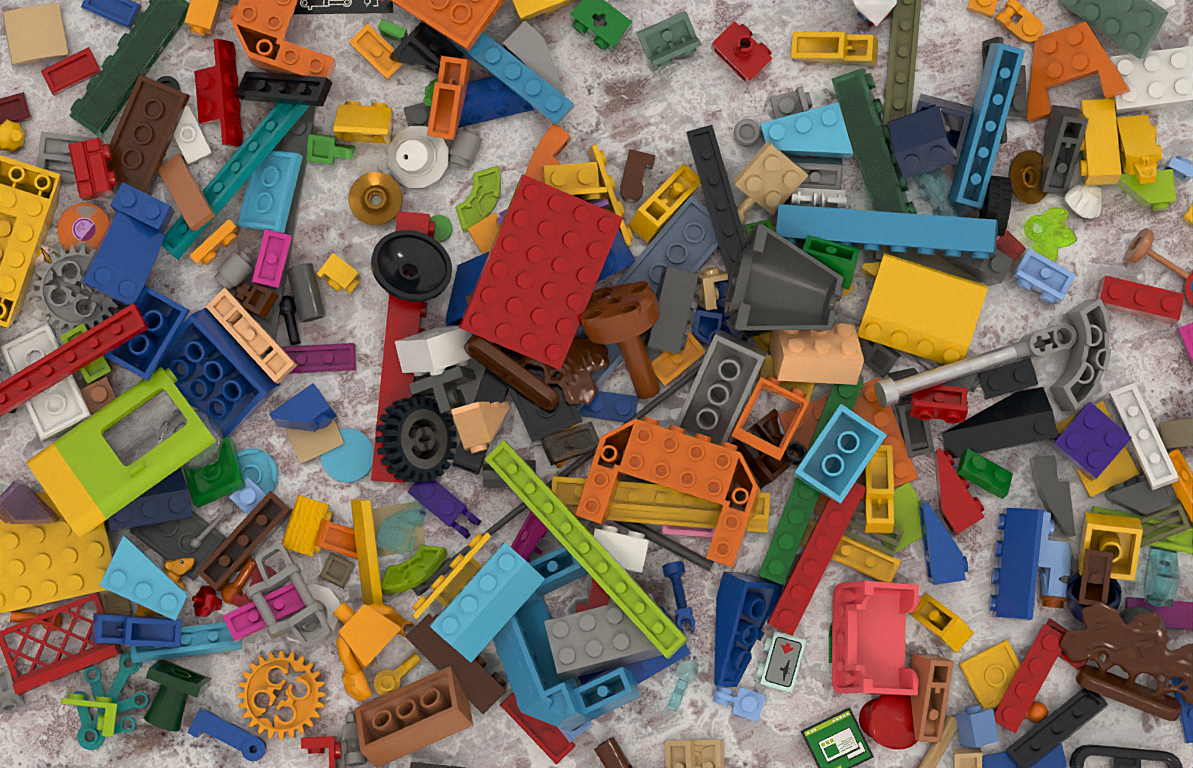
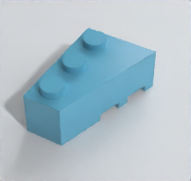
(810, 133)
(143, 581)

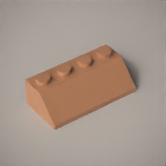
(412, 717)

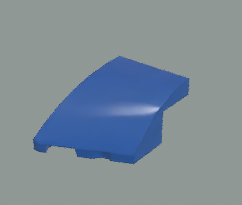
(710, 321)

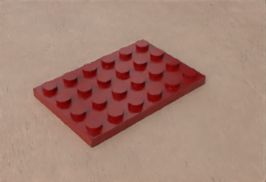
(540, 272)

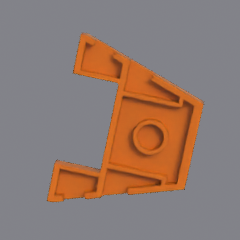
(1067, 57)

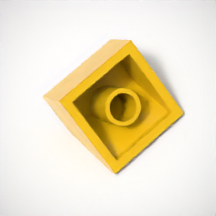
(364, 123)

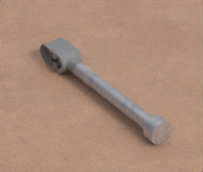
(889, 391)

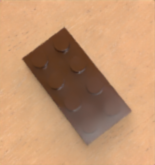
(145, 132)

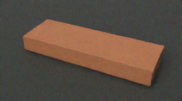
(186, 192)

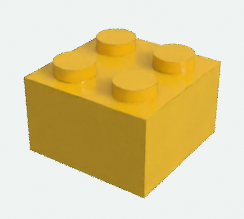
(1115, 535)

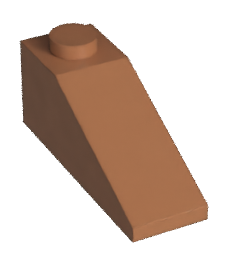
(932, 697)

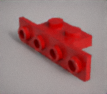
(217, 94)

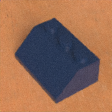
(160, 504)

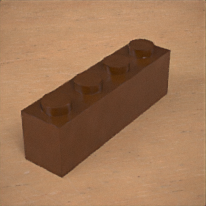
(244, 541)
(477, 683)

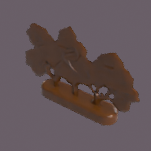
(575, 375)
(1136, 650)

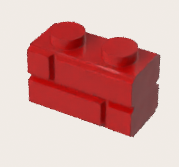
(92, 168)

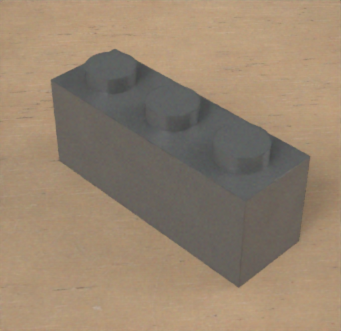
(675, 301)

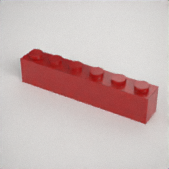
(814, 561)

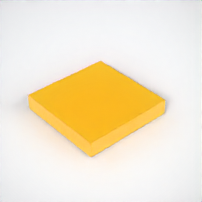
(990, 673)

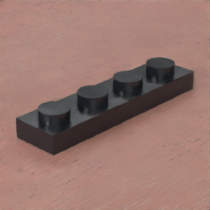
(284, 88)
(1056, 728)

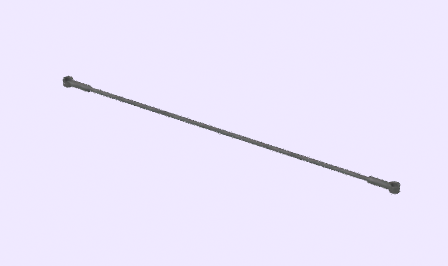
(444, 568)

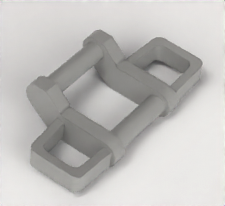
(269, 585)

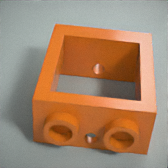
(793, 395)

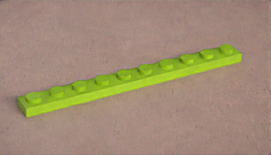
(586, 549)

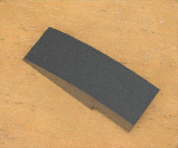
(914, 431)
(1053, 494)

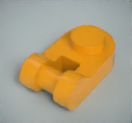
(1028, 27)

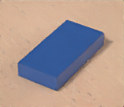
(116, 11)

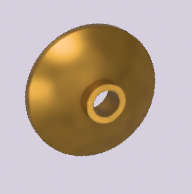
(1026, 177)
(373, 185)

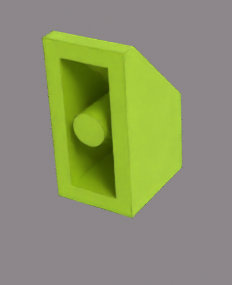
(1154, 195)

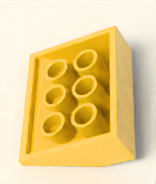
(922, 310)

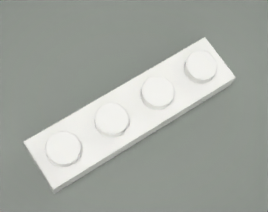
(1145, 437)

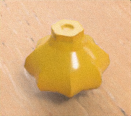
(11, 136)

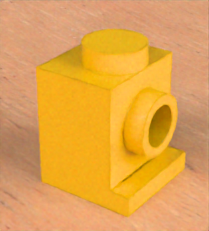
(339, 274)

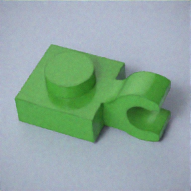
(324, 149)

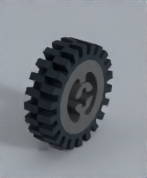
(401, 440)

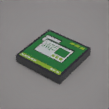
(837, 741)

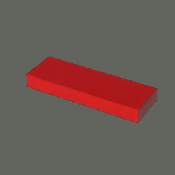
(545, 735)

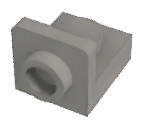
(790, 103)
(8, 699)

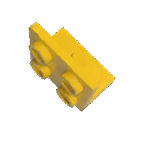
(575, 179)

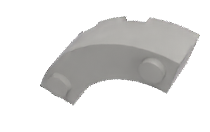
(1088, 356)

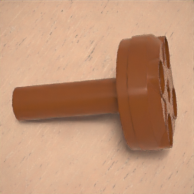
(620, 317)

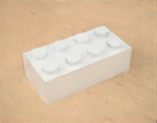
(1155, 81)

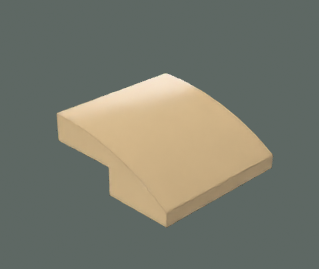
(35, 33)
(694, 753)

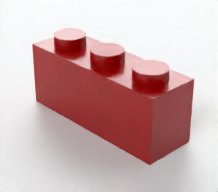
(1140, 299)

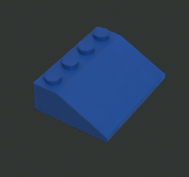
(216, 372)

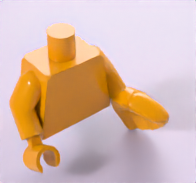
(362, 639)

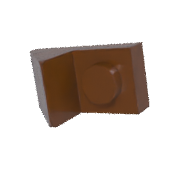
(1095, 577)

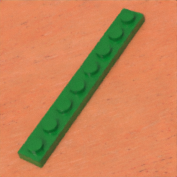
(801, 499)

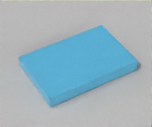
(270, 192)

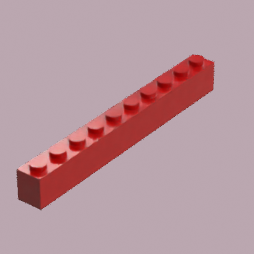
(402, 321)

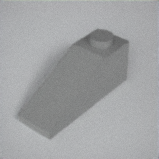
(531, 49)

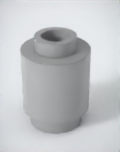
(465, 147)
(234, 270)

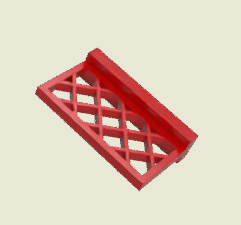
(62, 667)

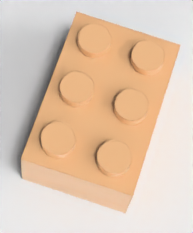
(817, 355)

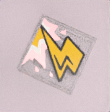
(44, 255)

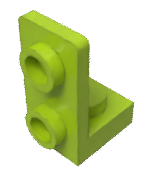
(105, 721)

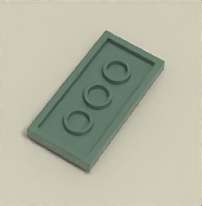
(1126, 22)

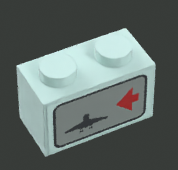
(781, 662)

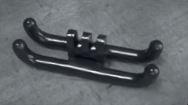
(1122, 756)

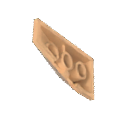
(479, 423)

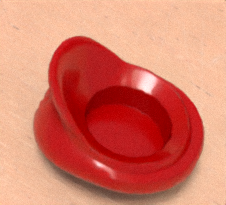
(889, 721)

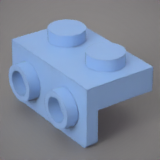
(1043, 276)

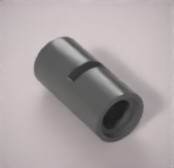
(306, 292)

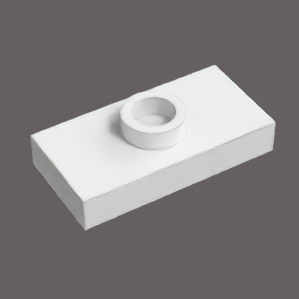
(191, 139)

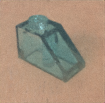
(1161, 577)

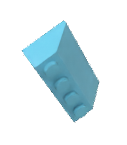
(487, 602)

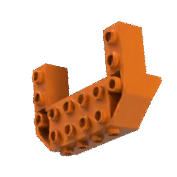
(262, 33)
(680, 464)

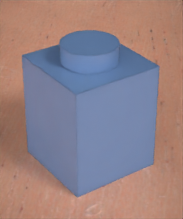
(976, 726)

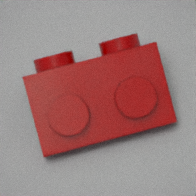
(940, 403)

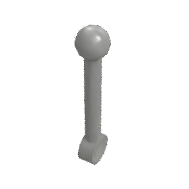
(227, 510)

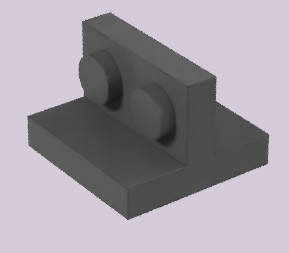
(445, 388)

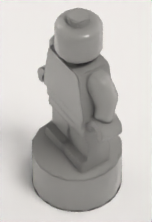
(350, 734)

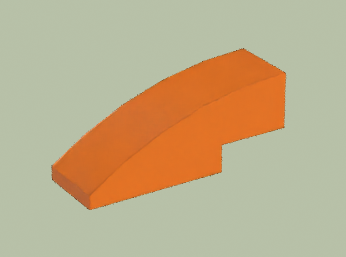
(448, 97)
(547, 150)

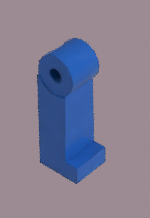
(250, 745)

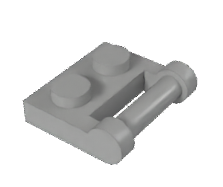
(55, 148)

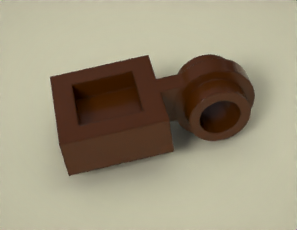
(256, 298)

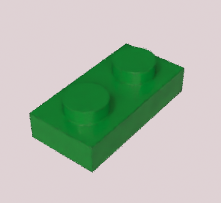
(984, 473)

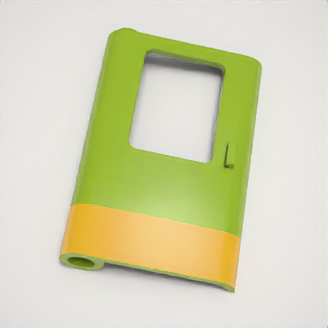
(86, 474)

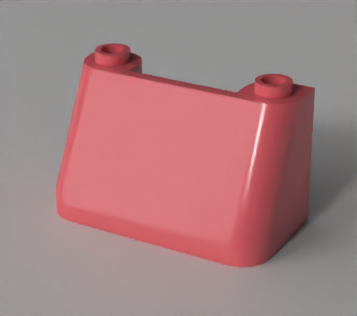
(871, 638)

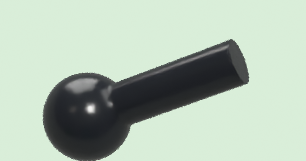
(288, 309)

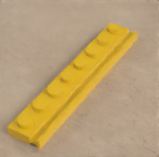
(658, 505)

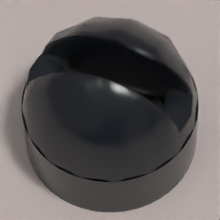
(791, 448)

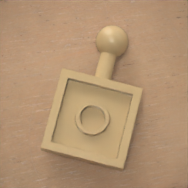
(768, 180)

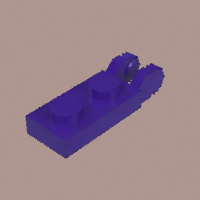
(442, 504)

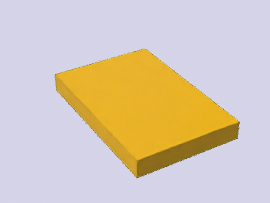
(1116, 472)

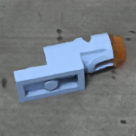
(1057, 566)

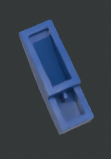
(136, 630)

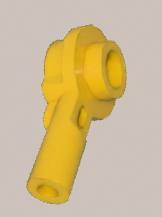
(389, 680)

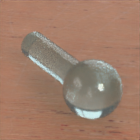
(687, 672)

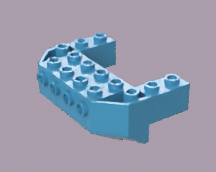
(530, 663)

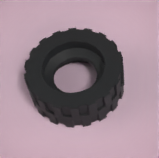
(998, 202)

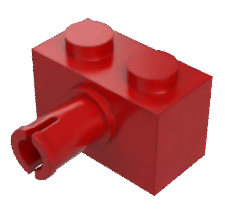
(742, 52)

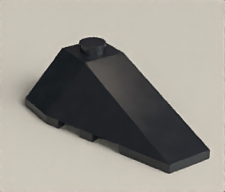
(1010, 423)

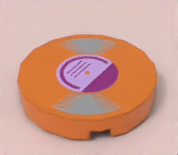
(82, 226)

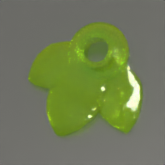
(1054, 232)

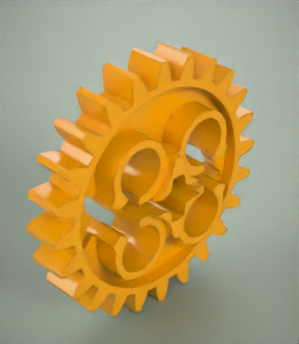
(260, 681)

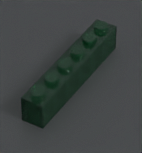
(134, 56)
(871, 142)

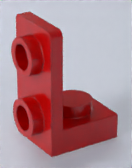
(317, 744)

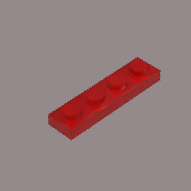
(1028, 678)

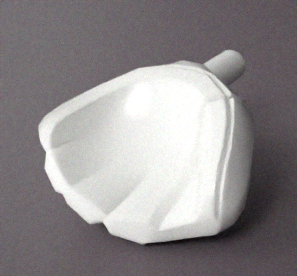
(1085, 200)

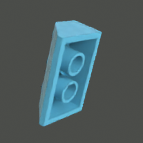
(839, 454)

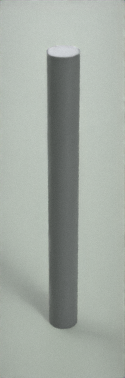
(669, 544)

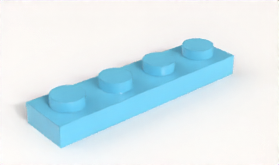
(193, 641)

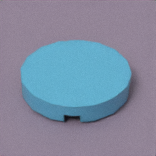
(352, 459)
(259, 468)

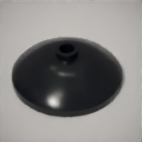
(412, 255)

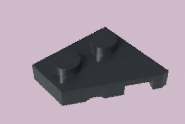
(424, 49)

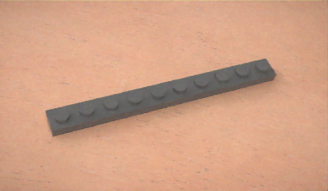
(295, 142)

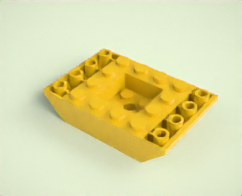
(26, 213)

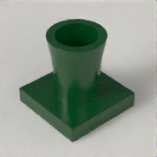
(172, 695)

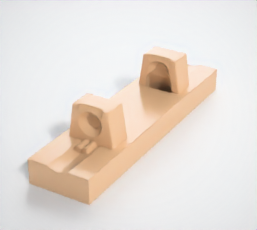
(251, 335)

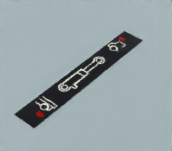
(342, 7)

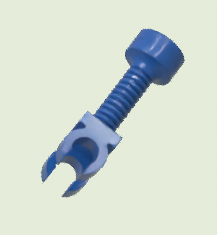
(683, 615)

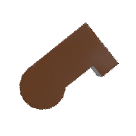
(631, 184)

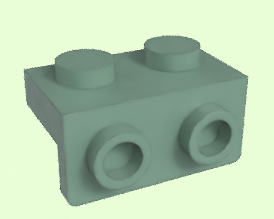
(668, 39)

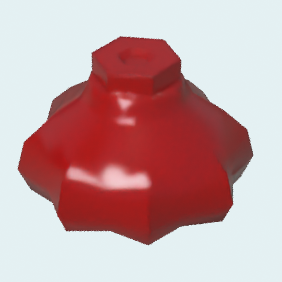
(206, 601)

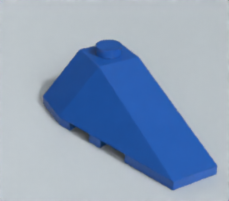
(741, 612)

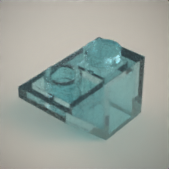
(398, 530)

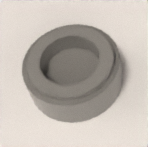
(746, 132)

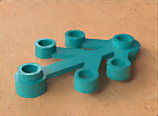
(114, 692)

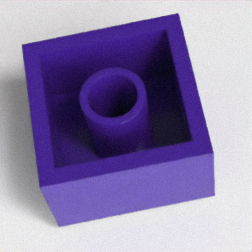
(1090, 441)

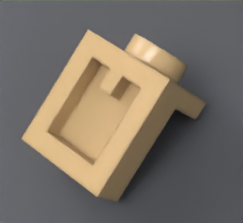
(708, 290)

